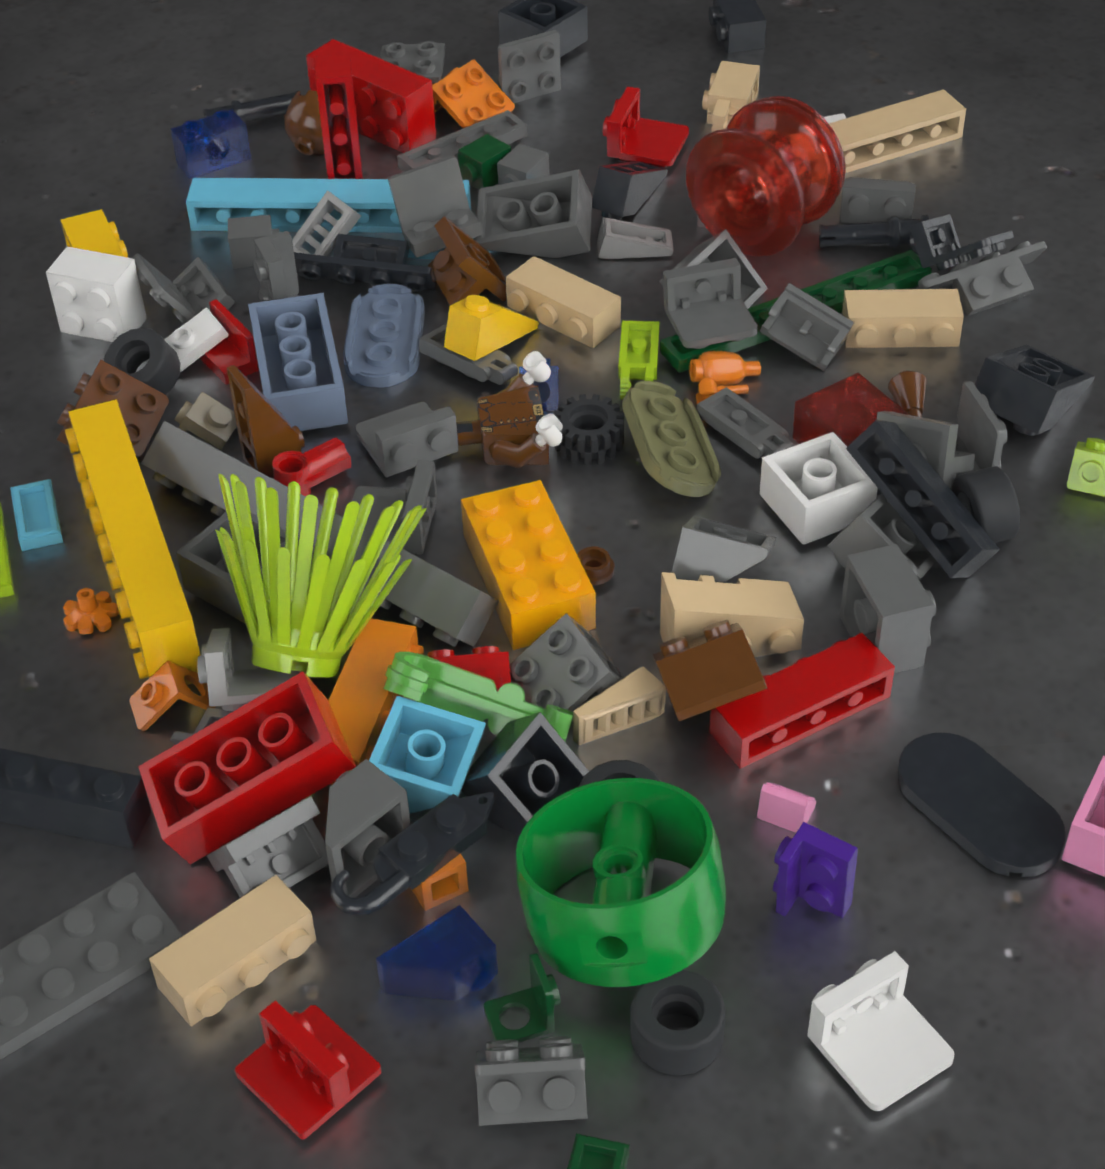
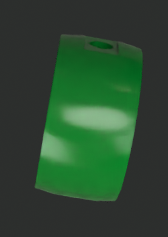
(619, 832)

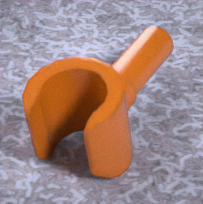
(708, 387)

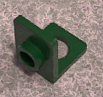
(537, 1001)

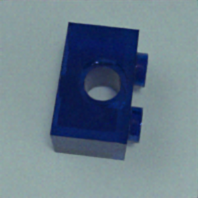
(200, 155)

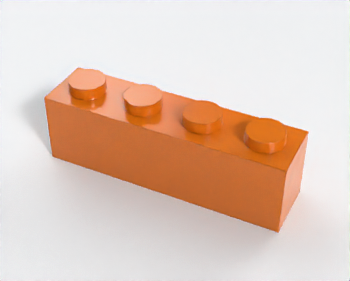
(359, 695)

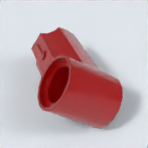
(311, 466)

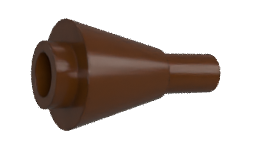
(909, 391)

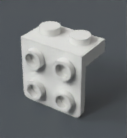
(877, 1034)

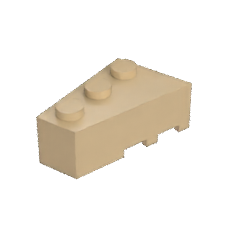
(761, 608)

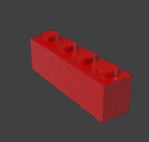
(338, 116)
(803, 700)

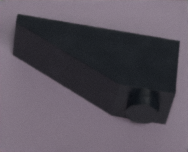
(625, 187)

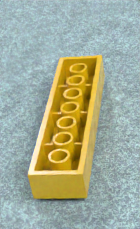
(131, 540)

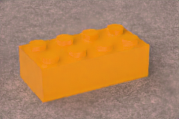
(527, 561)

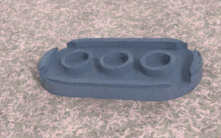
(384, 336)

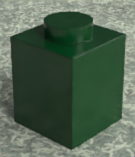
(480, 160)

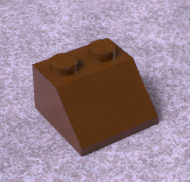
(708, 669)

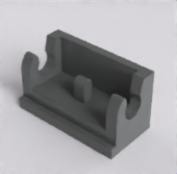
(806, 327)

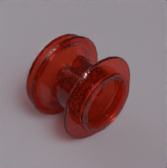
(766, 174)

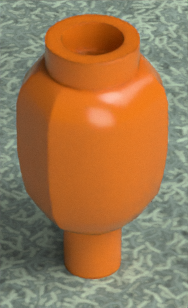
(723, 367)

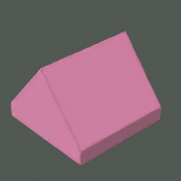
(784, 806)

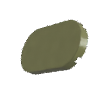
(671, 439)

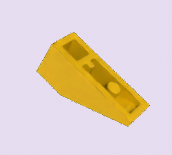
(481, 327)

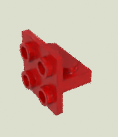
(305, 1067)

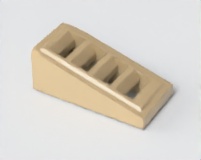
(623, 705)

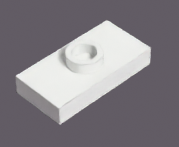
(196, 337)

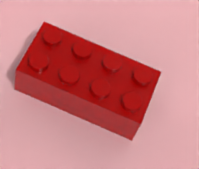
(389, 100)
(245, 768)

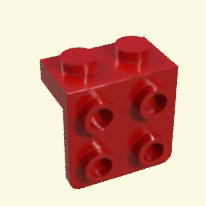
(641, 138)

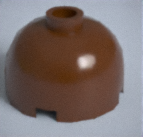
(304, 123)

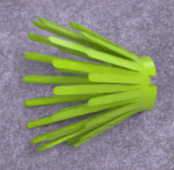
(299, 613)

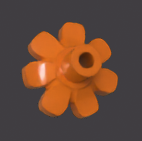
(89, 611)

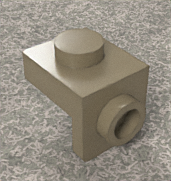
(207, 420)

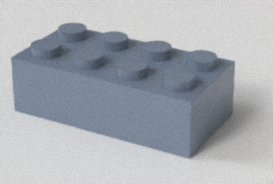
(299, 361)

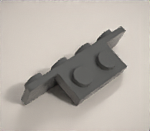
(991, 281)

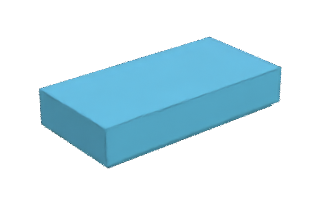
(36, 515)

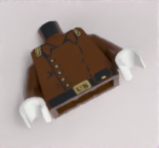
(513, 421)

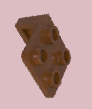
(138, 403)

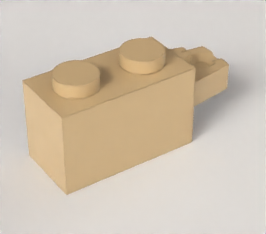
(729, 91)

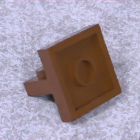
(465, 265)

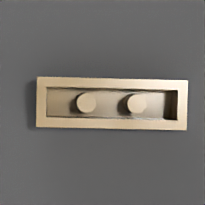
(563, 301)
(903, 318)
(233, 950)

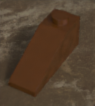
(260, 425)

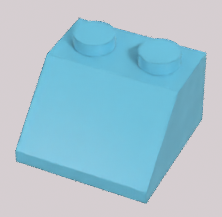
(426, 751)

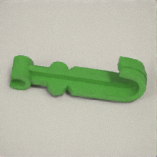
(467, 693)

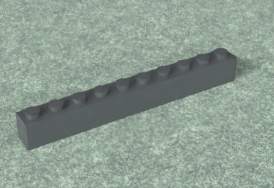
(421, 591)

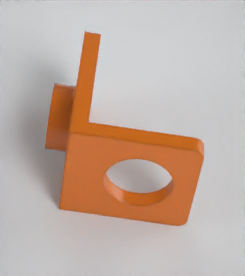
(163, 690)

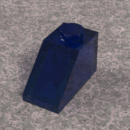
(440, 960)

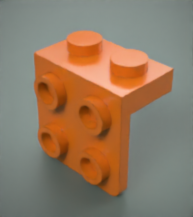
(470, 95)

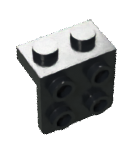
(939, 245)

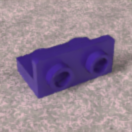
(816, 870)

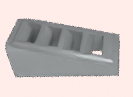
(318, 215)
(632, 240)

